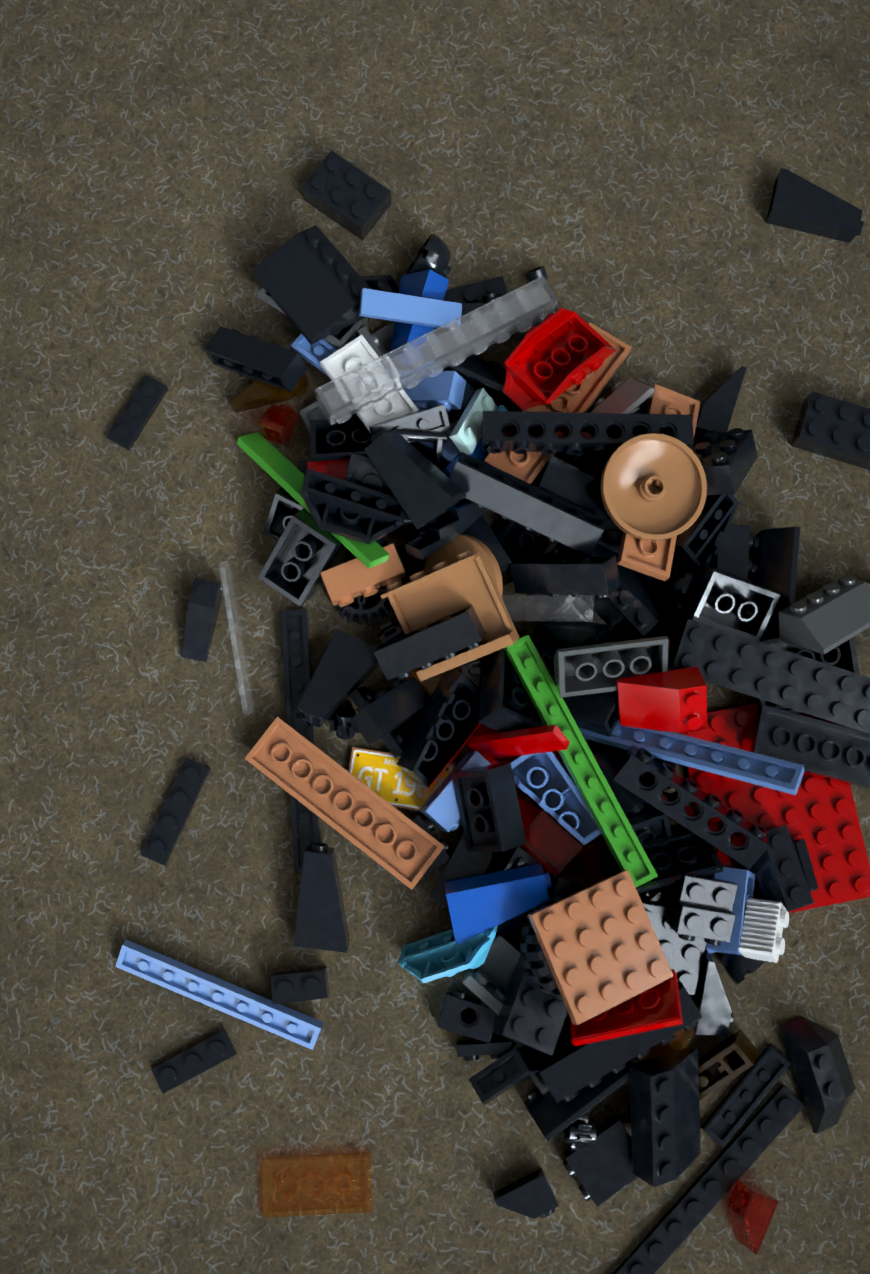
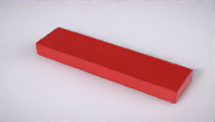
(520, 742)

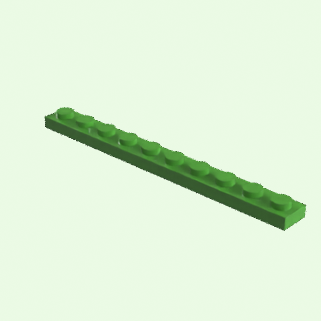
(581, 762)

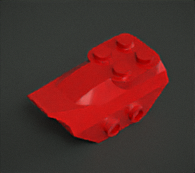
(553, 359)

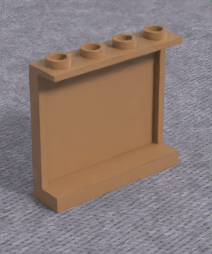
(449, 591)

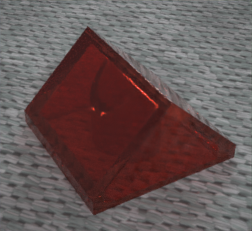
(552, 843)

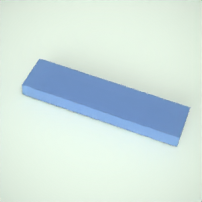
(407, 308)

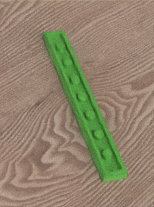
(292, 480)

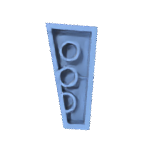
(552, 787)

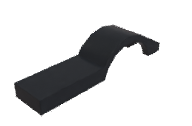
(516, 1066)

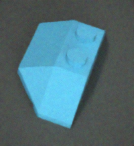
(442, 957)

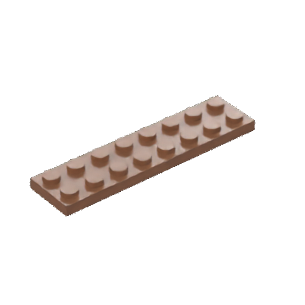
(574, 400)
(656, 557)
(345, 803)

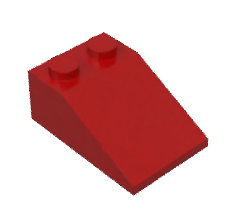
(664, 701)

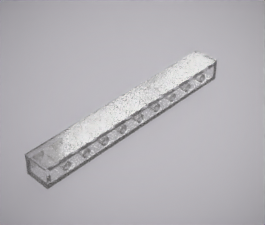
(436, 351)

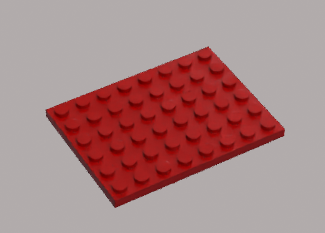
(818, 813)

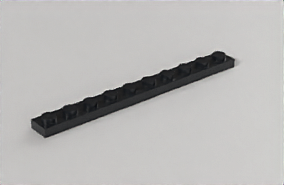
(296, 679)
(712, 1184)

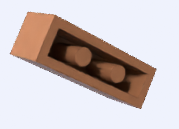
(355, 579)

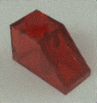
(278, 424)
(750, 1214)

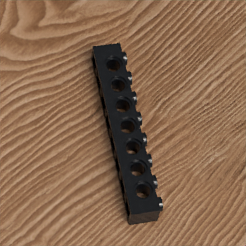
(572, 425)

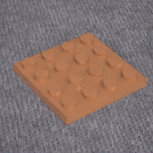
(600, 946)

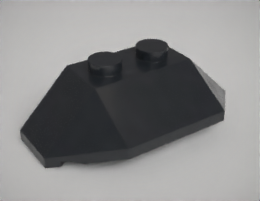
(350, 508)
(819, 1071)

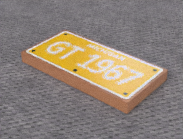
(386, 778)

